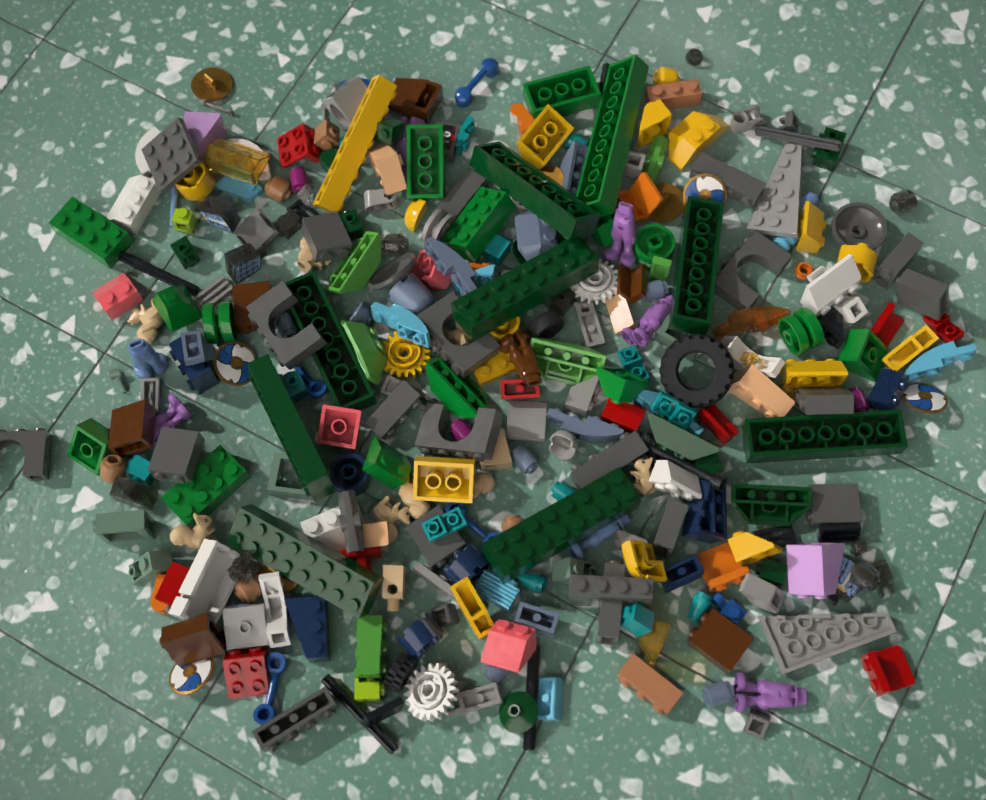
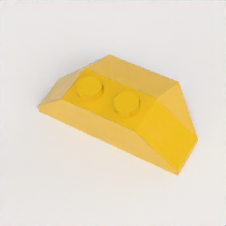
(693, 137)

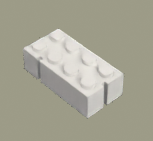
(206, 583)

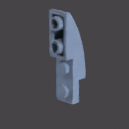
(449, 261)
(591, 431)

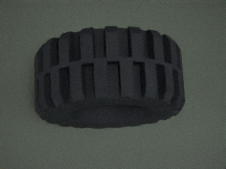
(697, 344)

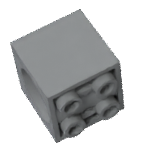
(345, 101)

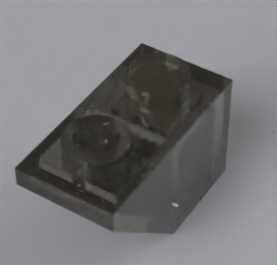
(133, 493)

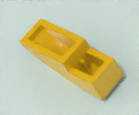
(910, 349)
(472, 607)

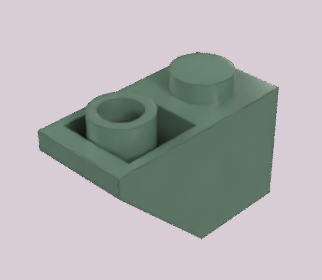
(149, 566)
(564, 567)

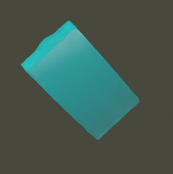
(463, 138)
(632, 362)
(673, 409)
(444, 524)

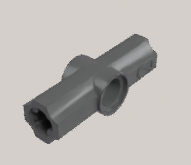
(350, 521)

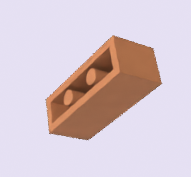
(675, 94)
(649, 685)

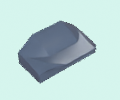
(196, 348)

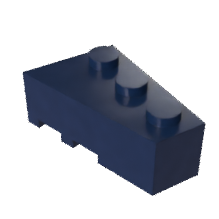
(199, 374)
(707, 516)
(312, 626)

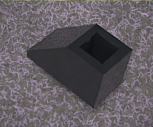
(832, 327)

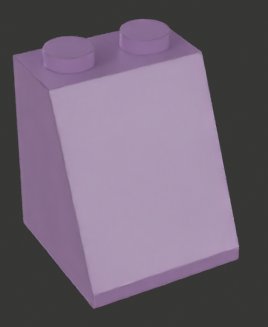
(204, 129)
(814, 568)

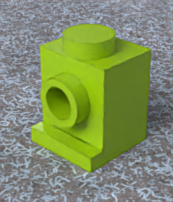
(184, 217)
(368, 690)

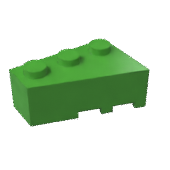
(371, 647)

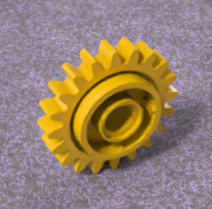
(406, 365)

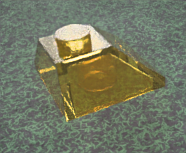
(652, 642)

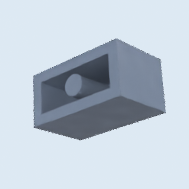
(538, 618)

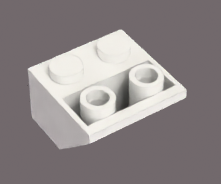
(675, 480)

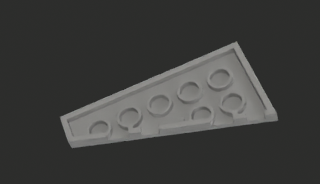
(781, 200)
(815, 637)

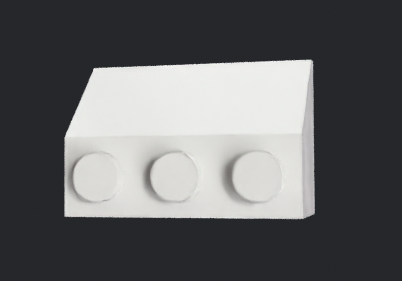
(134, 203)
(832, 286)
(327, 528)

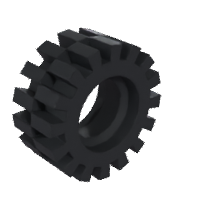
(400, 672)

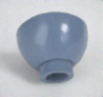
(361, 314)

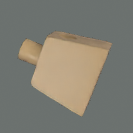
(501, 456)
(394, 576)

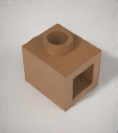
(326, 135)

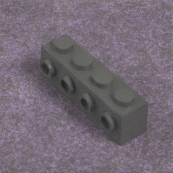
(738, 184)
(614, 455)
(295, 719)

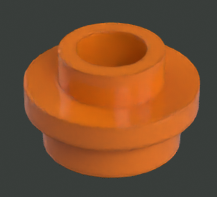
(805, 267)

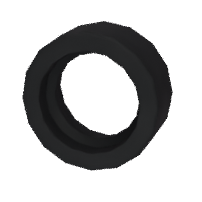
(546, 325)

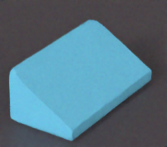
(484, 275)
(550, 698)

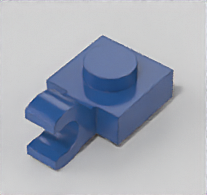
(729, 610)

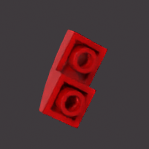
(944, 328)

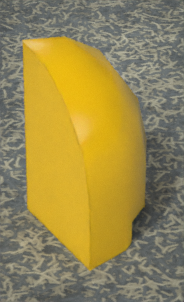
(415, 214)

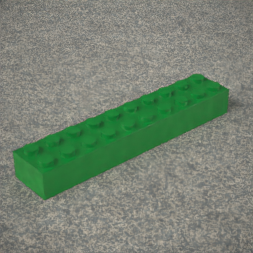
(612, 134)

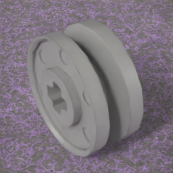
(437, 225)

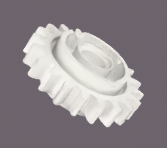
(599, 285)
(428, 706)

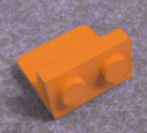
(643, 197)
(721, 568)

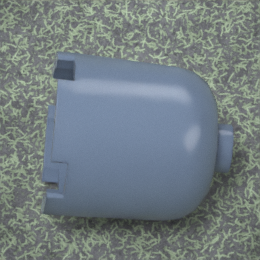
(411, 294)

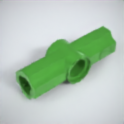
(655, 157)

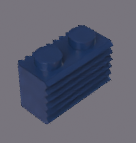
(888, 390)
(682, 573)

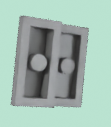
(526, 420)

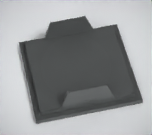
(256, 229)

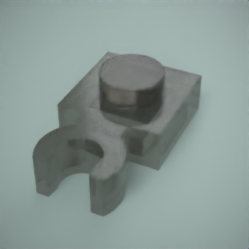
(886, 576)

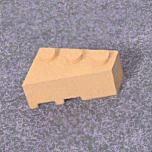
(387, 165)
(760, 392)

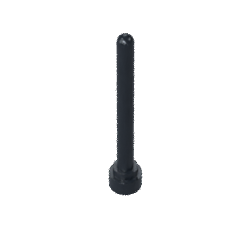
(717, 481)

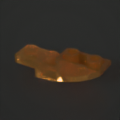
(757, 318)

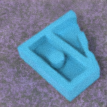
(238, 188)

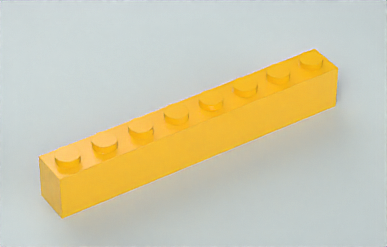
(355, 145)

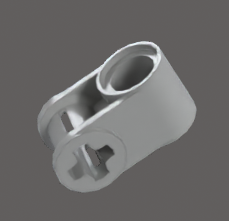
(746, 120)
(378, 201)

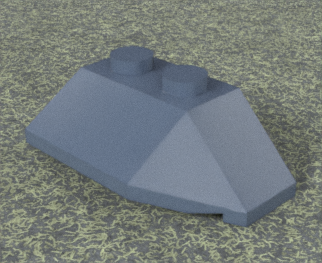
(572, 166)
(533, 235)

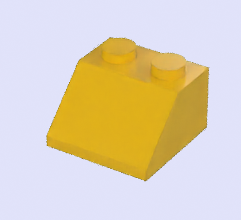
(654, 122)
(811, 229)
(751, 549)

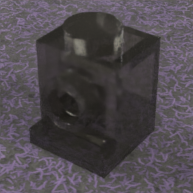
(288, 224)
(244, 567)

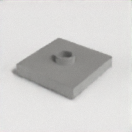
(245, 626)

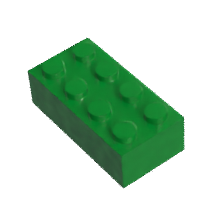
(564, 92)
(426, 162)
(479, 223)
(91, 232)
(211, 485)

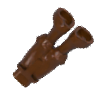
(525, 361)

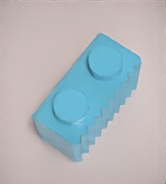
(492, 590)

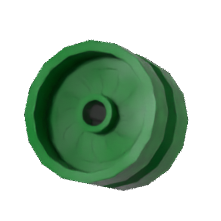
(653, 241)
(219, 322)
(801, 331)

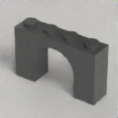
(755, 250)
(266, 312)
(462, 358)
(477, 445)
(37, 450)
(589, 587)

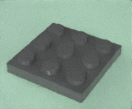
(171, 155)

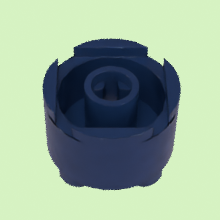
(352, 465)
(467, 563)
(420, 635)

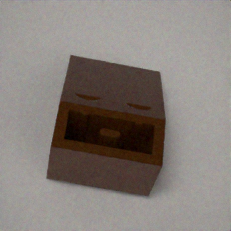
(416, 98)

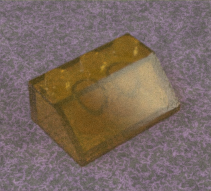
(235, 160)

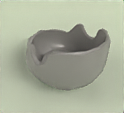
(563, 444)

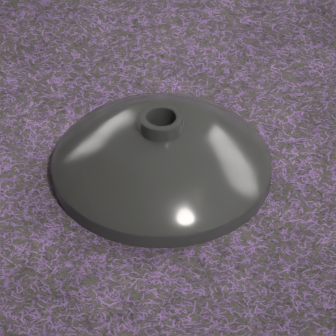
(860, 219)
(392, 272)

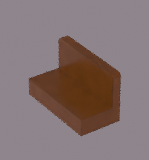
(632, 282)

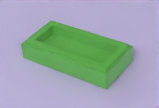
(660, 268)

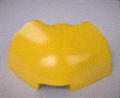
(642, 562)

